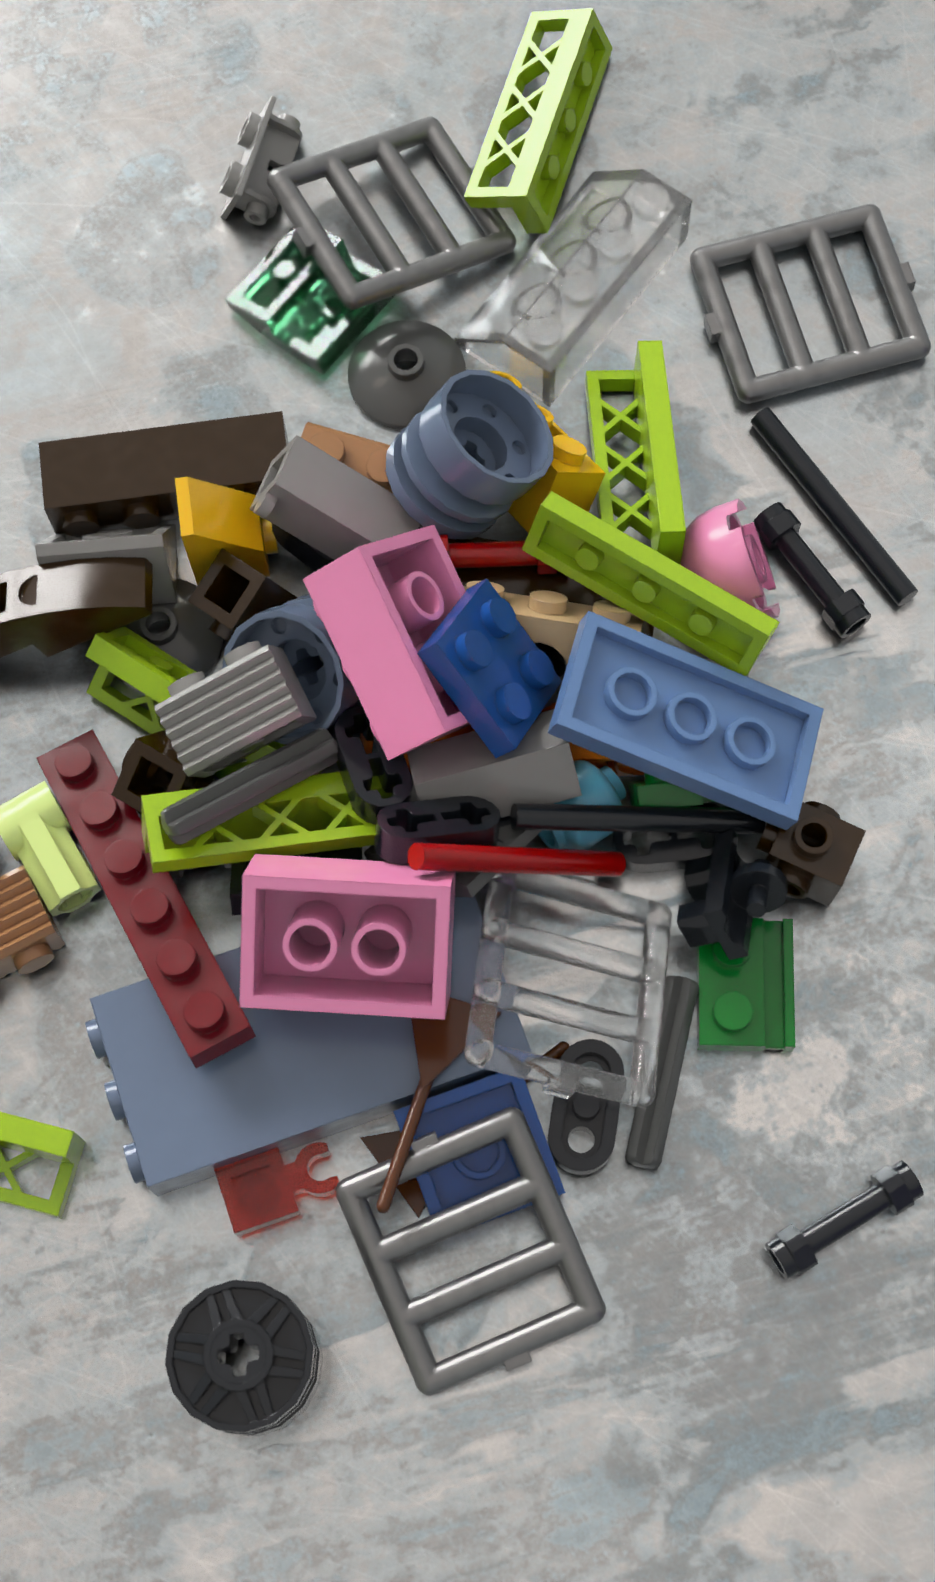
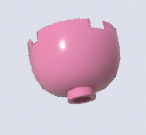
(730, 555)

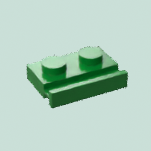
(749, 998)

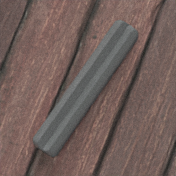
(249, 786)
(652, 1123)

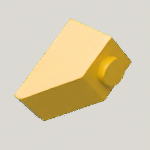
(218, 519)

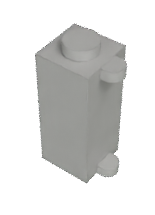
(327, 501)
(462, 765)

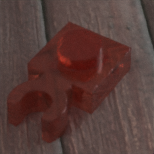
(264, 1188)

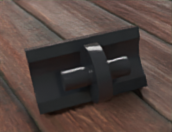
(728, 897)

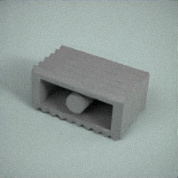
(233, 710)

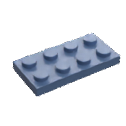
(686, 721)

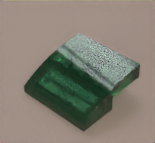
(297, 306)

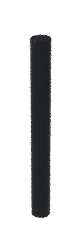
(834, 507)
(632, 818)

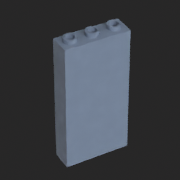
(281, 1089)

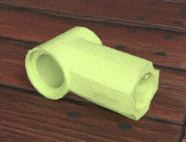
(40, 838)

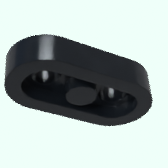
(585, 1112)

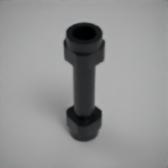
(843, 610)
(893, 1189)

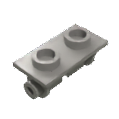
(266, 142)

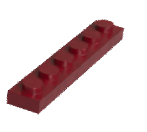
(146, 902)

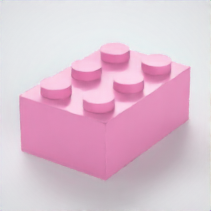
(379, 614)
(346, 937)

